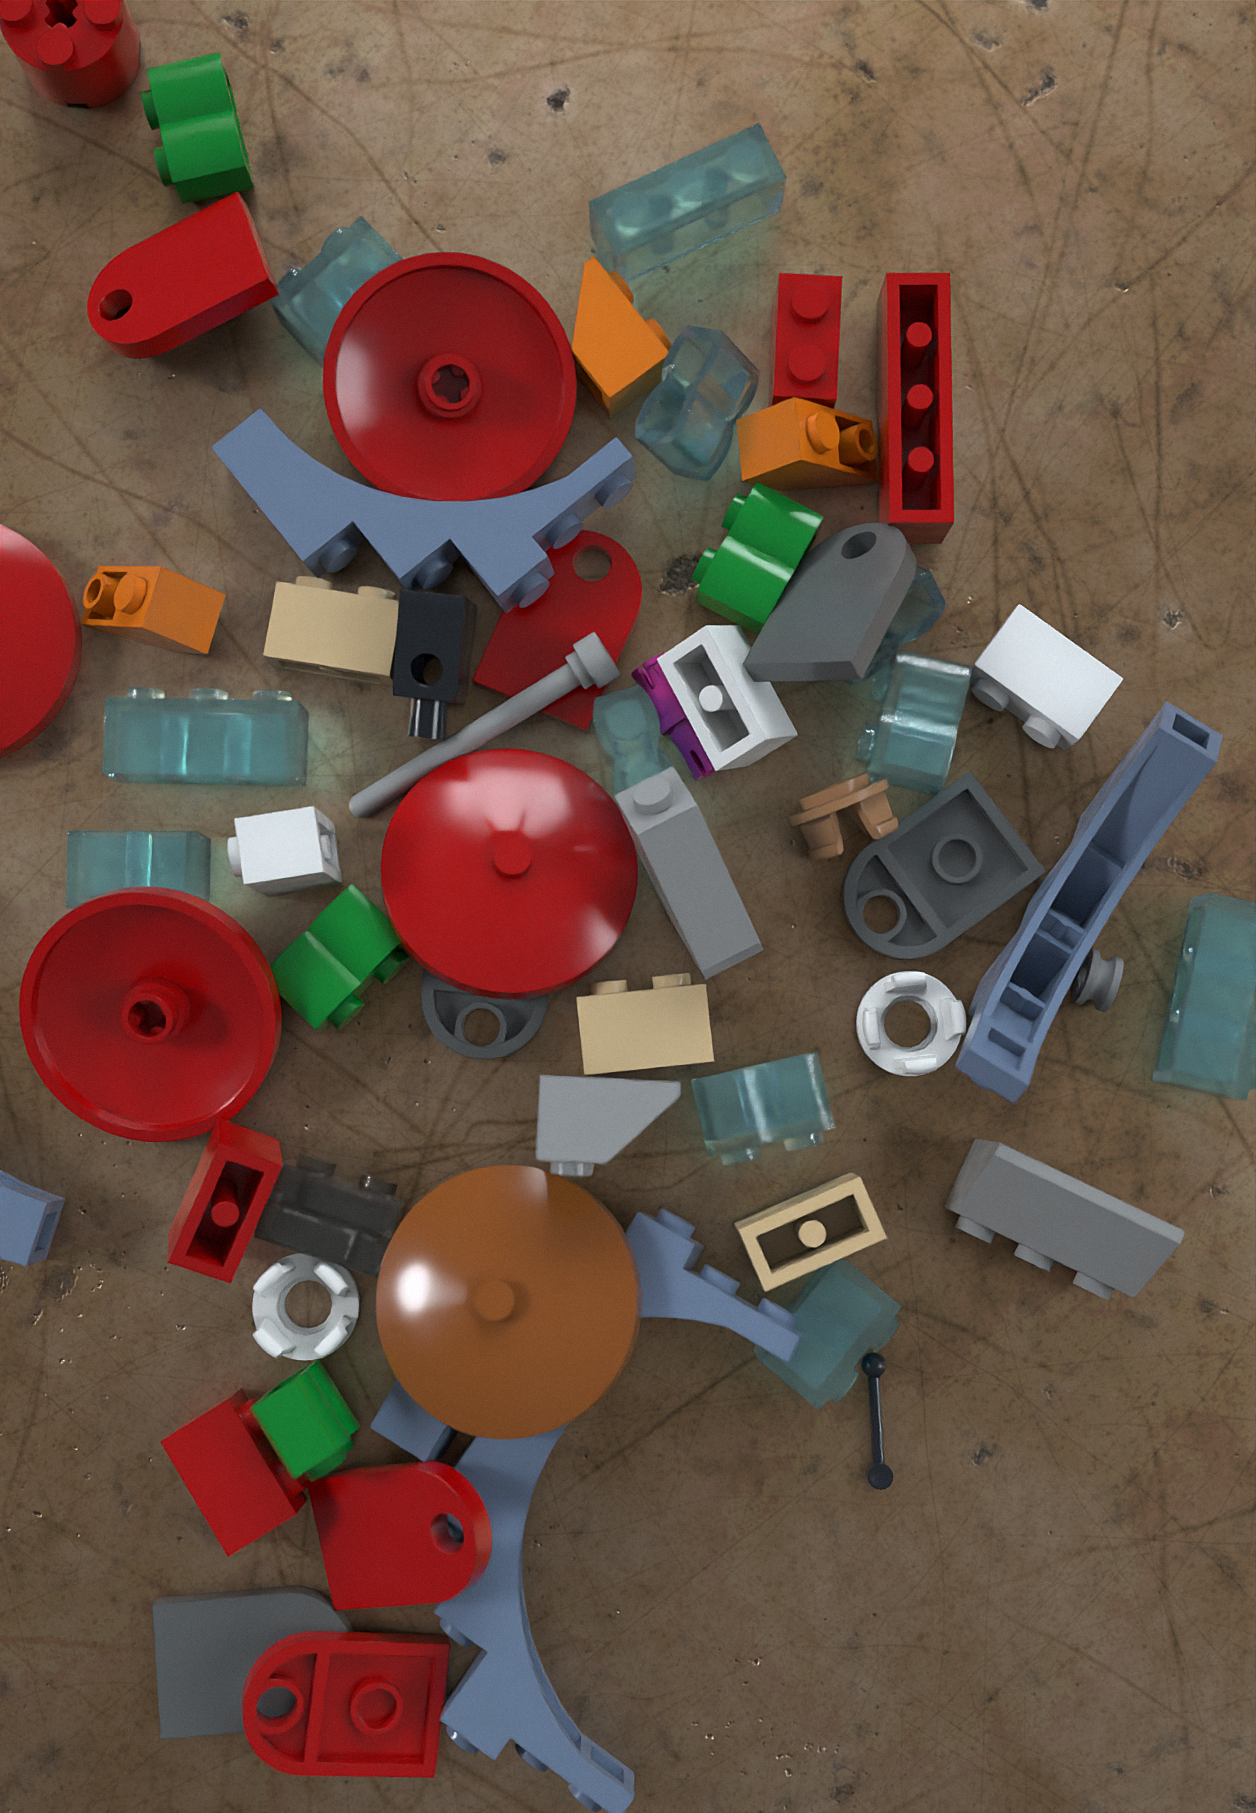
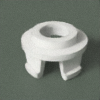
(945, 1016)
(277, 1331)

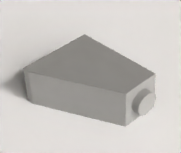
(688, 872)

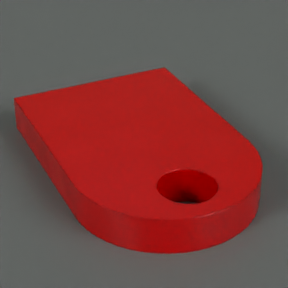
(182, 281)
(538, 637)
(390, 1534)
(358, 1705)

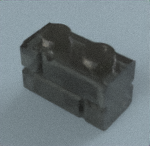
(331, 1214)

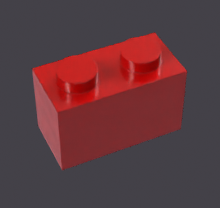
(805, 338)
(224, 1201)
(234, 1472)

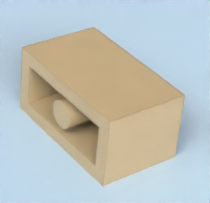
(333, 631)
(644, 1026)
(810, 1231)

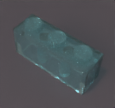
(687, 204)
(206, 738)
(1212, 1002)

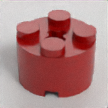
(73, 47)

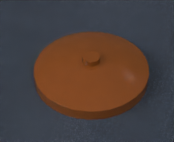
(508, 1302)

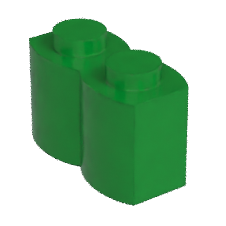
(198, 128)
(757, 557)
(338, 960)
(307, 1422)

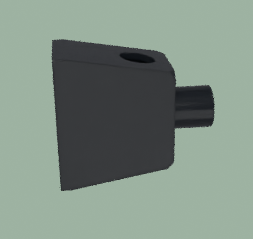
(426, 630)

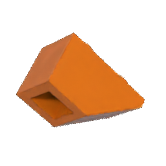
(612, 345)
(806, 447)
(152, 607)

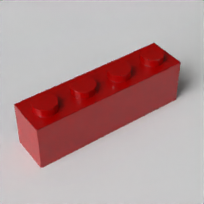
(915, 405)

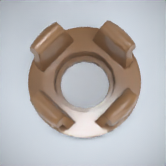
(865, 802)

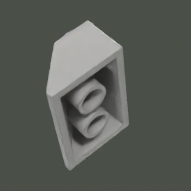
(594, 1118)
(1059, 1220)

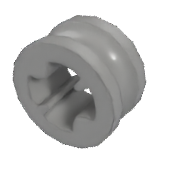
(1098, 980)

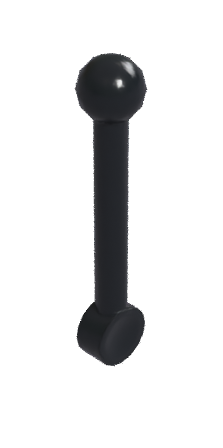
(878, 1472)

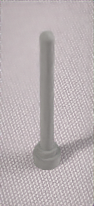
(585, 667)

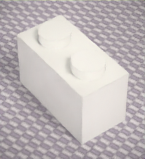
(1042, 680)
(727, 709)
(285, 852)

